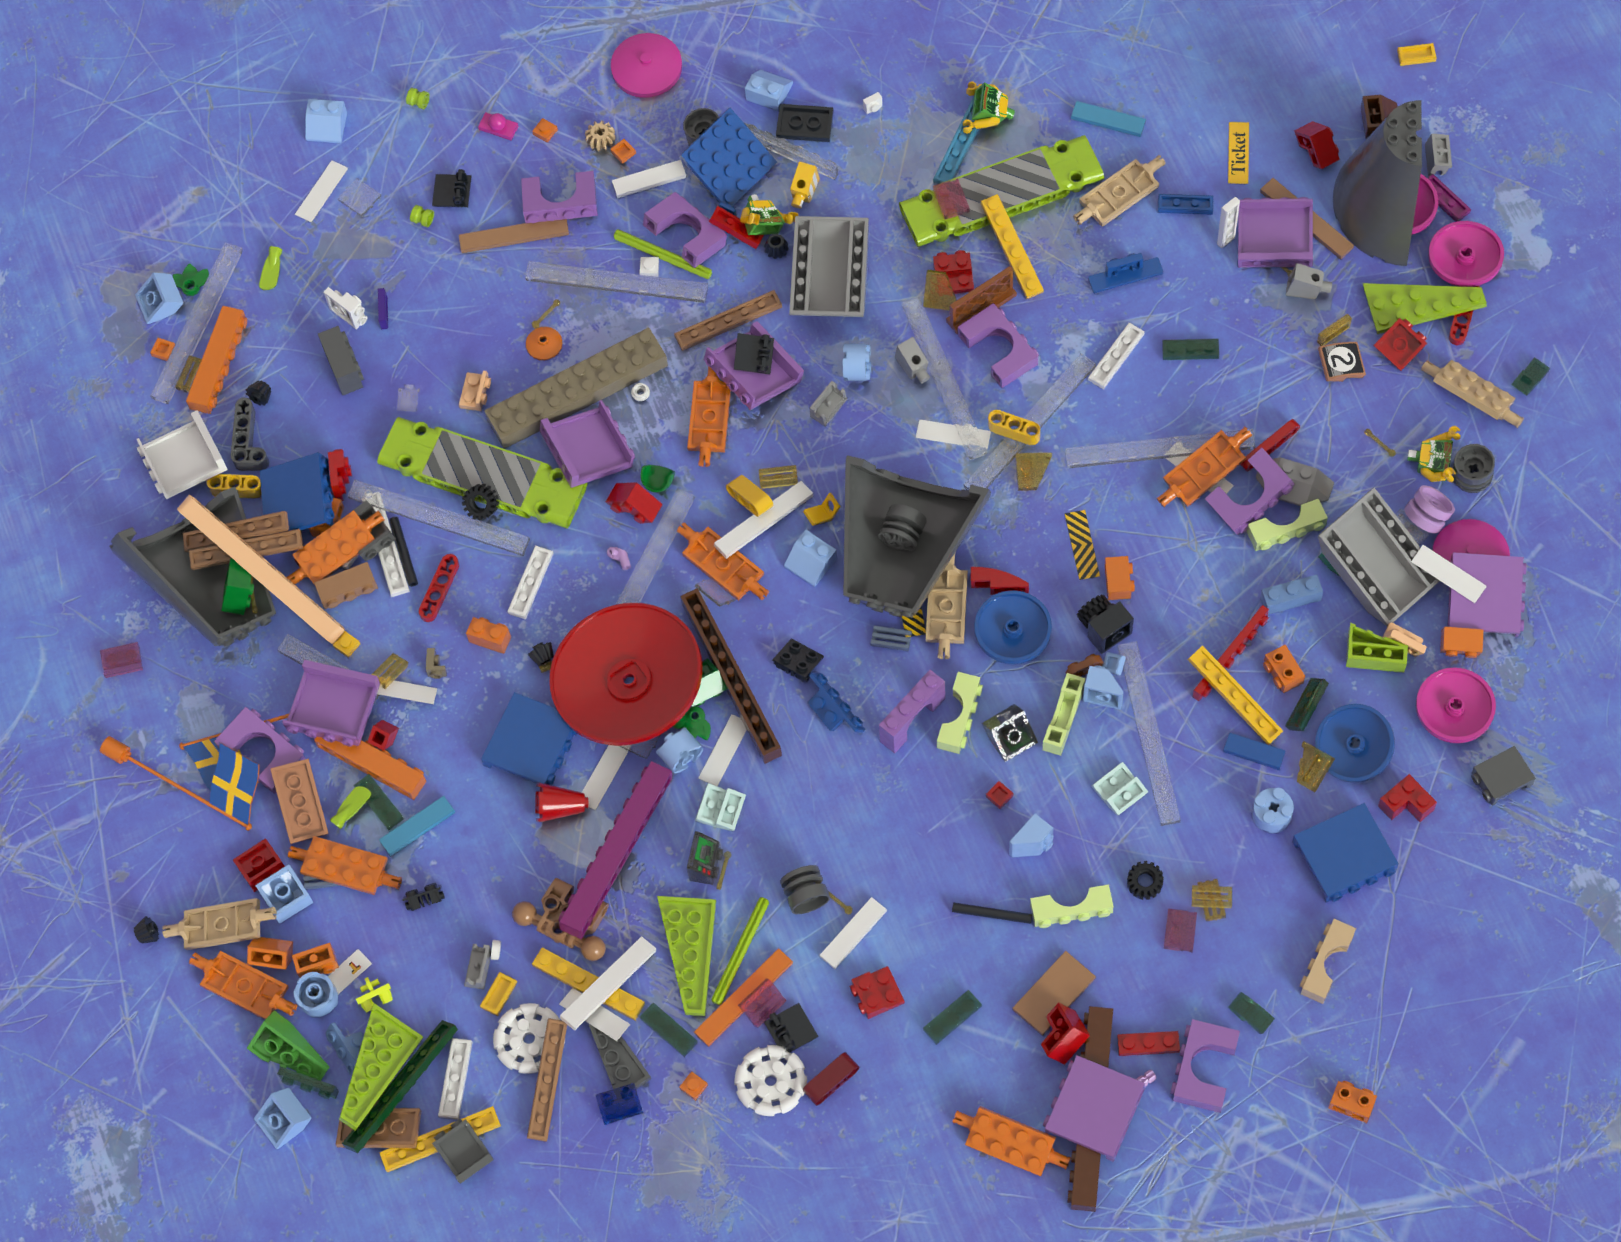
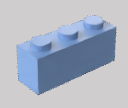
(1292, 594)

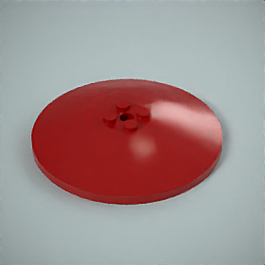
(621, 644)

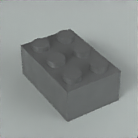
(341, 360)

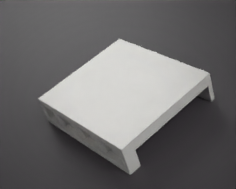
(182, 458)

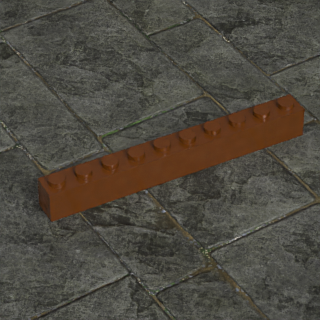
(732, 676)
(1087, 1161)

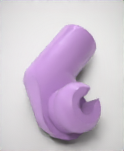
(619, 555)

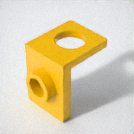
(822, 513)

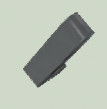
(246, 434)

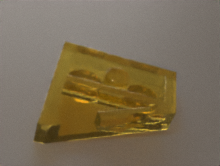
(938, 291)
(1313, 766)

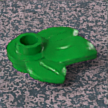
(191, 278)
(695, 726)

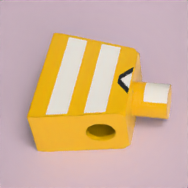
(804, 184)

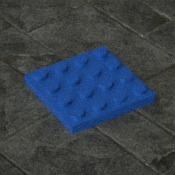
(728, 158)

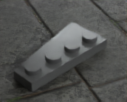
(619, 1061)

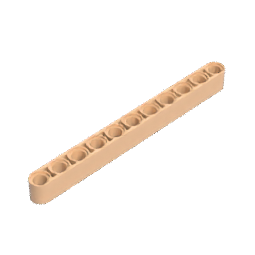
(261, 569)

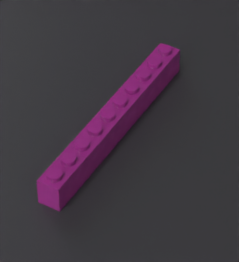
(615, 851)

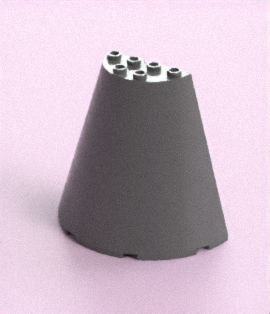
(1380, 187)
(890, 577)
(198, 592)

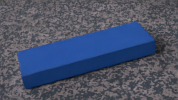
(1185, 204)
(1254, 751)

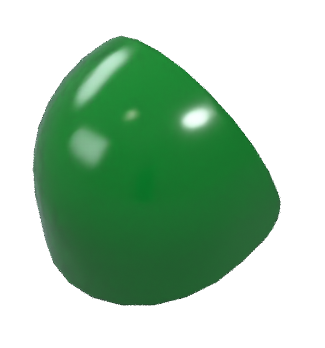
(656, 477)

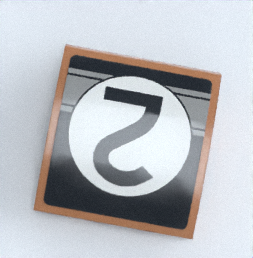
(1341, 361)

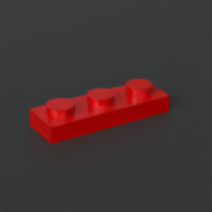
(733, 226)
(1148, 1043)

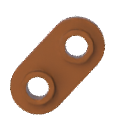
(1081, 668)

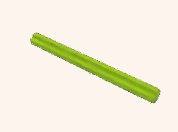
(663, 254)
(740, 951)

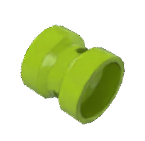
(417, 98)
(422, 216)

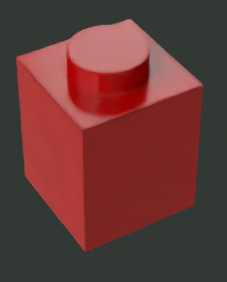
(382, 735)

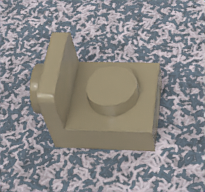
(432, 665)

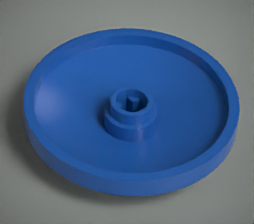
(1013, 627)
(1357, 740)

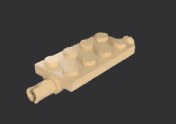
(1119, 192)
(1474, 390)
(947, 609)
(220, 924)

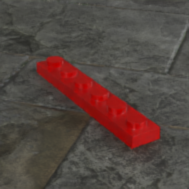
(1236, 647)

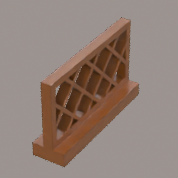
(995, 290)

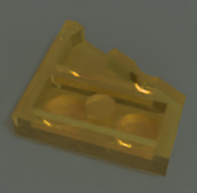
(1031, 469)

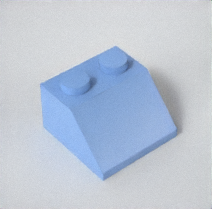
(767, 89)
(325, 120)
(158, 297)
(810, 558)
(1102, 688)
(1032, 838)
(284, 893)
(282, 1117)

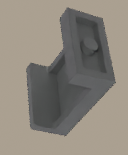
(381, 533)
(1502, 775)
(462, 1150)

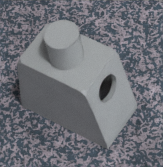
(1306, 282)
(912, 360)

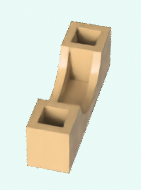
(1337, 940)

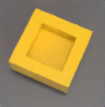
(346, 644)

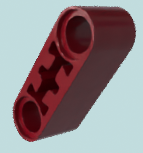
(831, 1078)

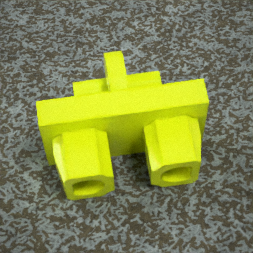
(383, 992)

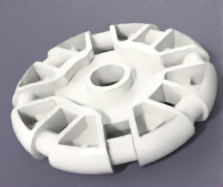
(518, 1031)
(764, 1070)

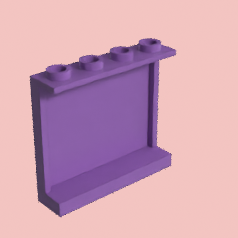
(1275, 232)
(750, 386)
(587, 445)
(1500, 602)
(332, 703)
(1094, 1107)

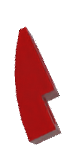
(997, 580)

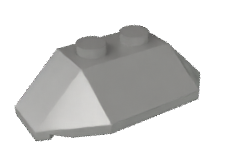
(1309, 482)

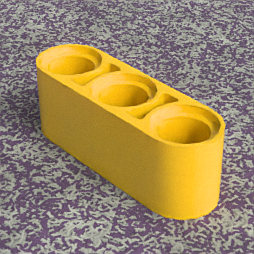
(1019, 434)
(244, 486)
(749, 495)

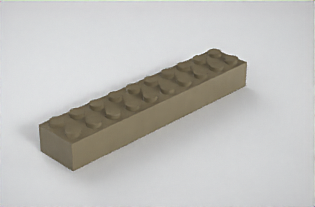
(576, 387)

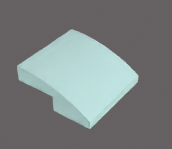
(1119, 789)
(720, 807)

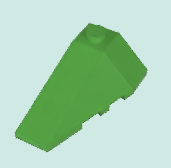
(283, 1044)

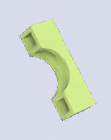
(1265, 533)
(1064, 714)
(952, 734)
(1047, 911)

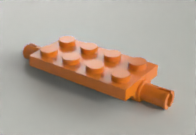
(709, 417)
(1204, 468)
(334, 547)
(733, 574)
(344, 865)
(243, 985)
(1010, 1141)

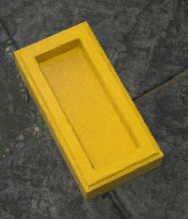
(1416, 54)
(498, 994)

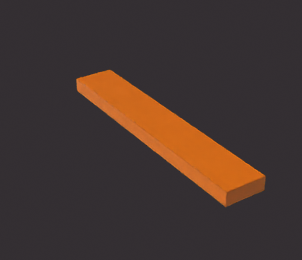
(729, 1010)

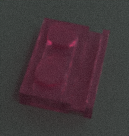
(951, 199)
(121, 660)
(1180, 930)
(762, 1002)

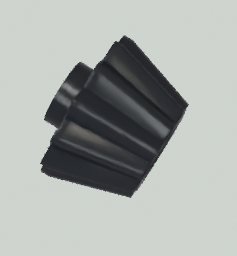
(776, 246)
(259, 392)
(541, 653)
(146, 931)

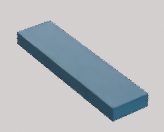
(1108, 118)
(417, 826)

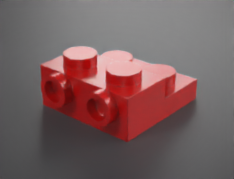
(958, 270)
(1401, 343)
(339, 472)
(258, 863)
(876, 992)

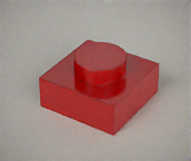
(999, 794)

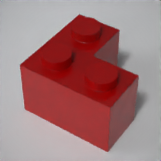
(1319, 143)
(634, 500)
(1407, 795)
(1067, 1034)

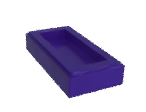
(382, 308)

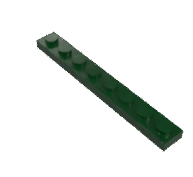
(400, 1086)

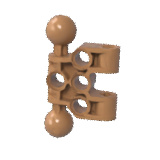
(559, 893)

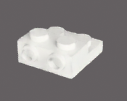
(346, 307)

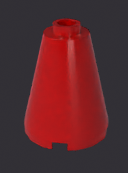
(558, 802)

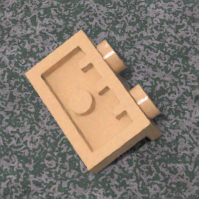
(474, 391)
(1405, 637)

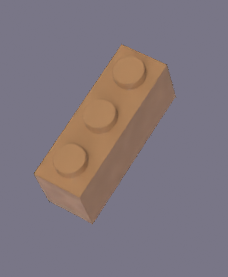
(346, 585)

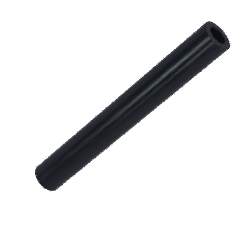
(403, 551)
(992, 913)

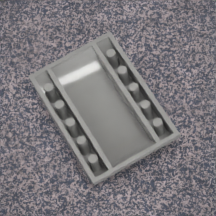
(829, 266)
(1375, 558)

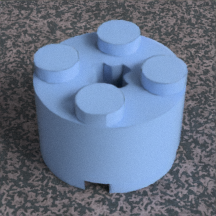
(856, 362)
(679, 750)
(1268, 819)
(305, 994)

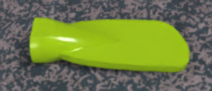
(271, 269)
(351, 805)

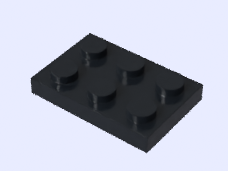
(804, 122)

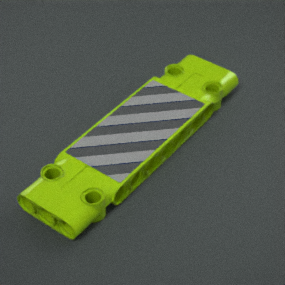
(1019, 181)
(460, 462)

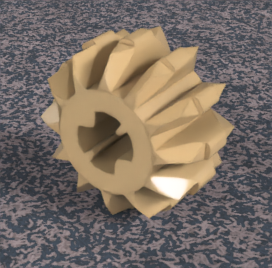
(600, 135)

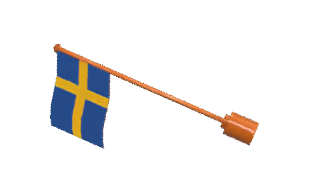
(206, 754)
(231, 785)

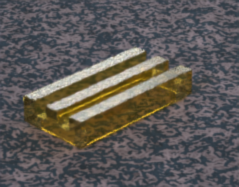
(1334, 330)
(179, 386)
(770, 483)
(385, 683)
(1219, 904)
(1222, 911)

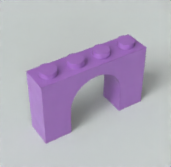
(580, 205)
(677, 210)
(994, 323)
(1275, 485)
(926, 693)
(248, 726)
(1188, 1088)

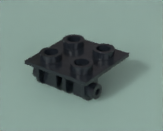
(452, 190)
(754, 353)
(797, 659)
(412, 896)
(791, 1028)

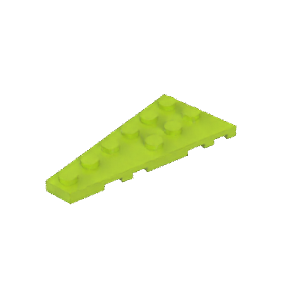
(1419, 302)
(690, 940)
(381, 1056)

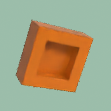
(545, 130)
(623, 151)
(162, 349)
(693, 1086)

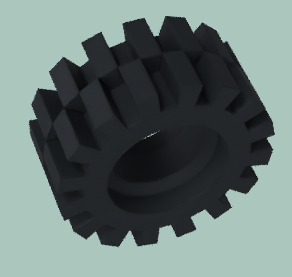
(487, 494)
(1095, 606)
(1149, 869)

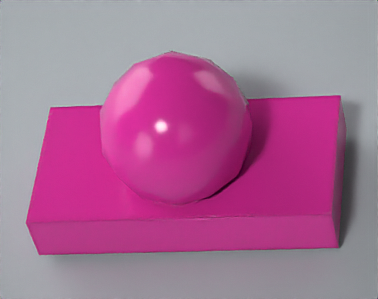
(498, 125)

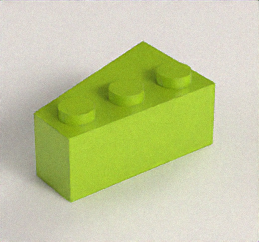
(1374, 652)

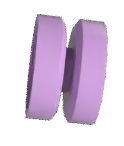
(1429, 509)

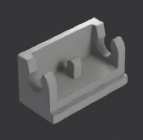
(1438, 154)
(828, 404)
(478, 967)

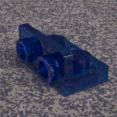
(619, 1103)

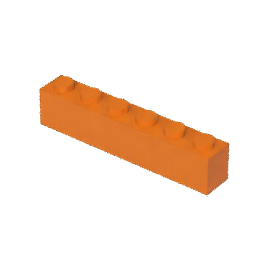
(216, 359)
(377, 764)

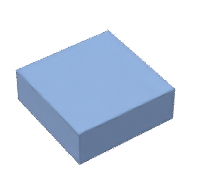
(1114, 663)

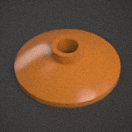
(547, 349)

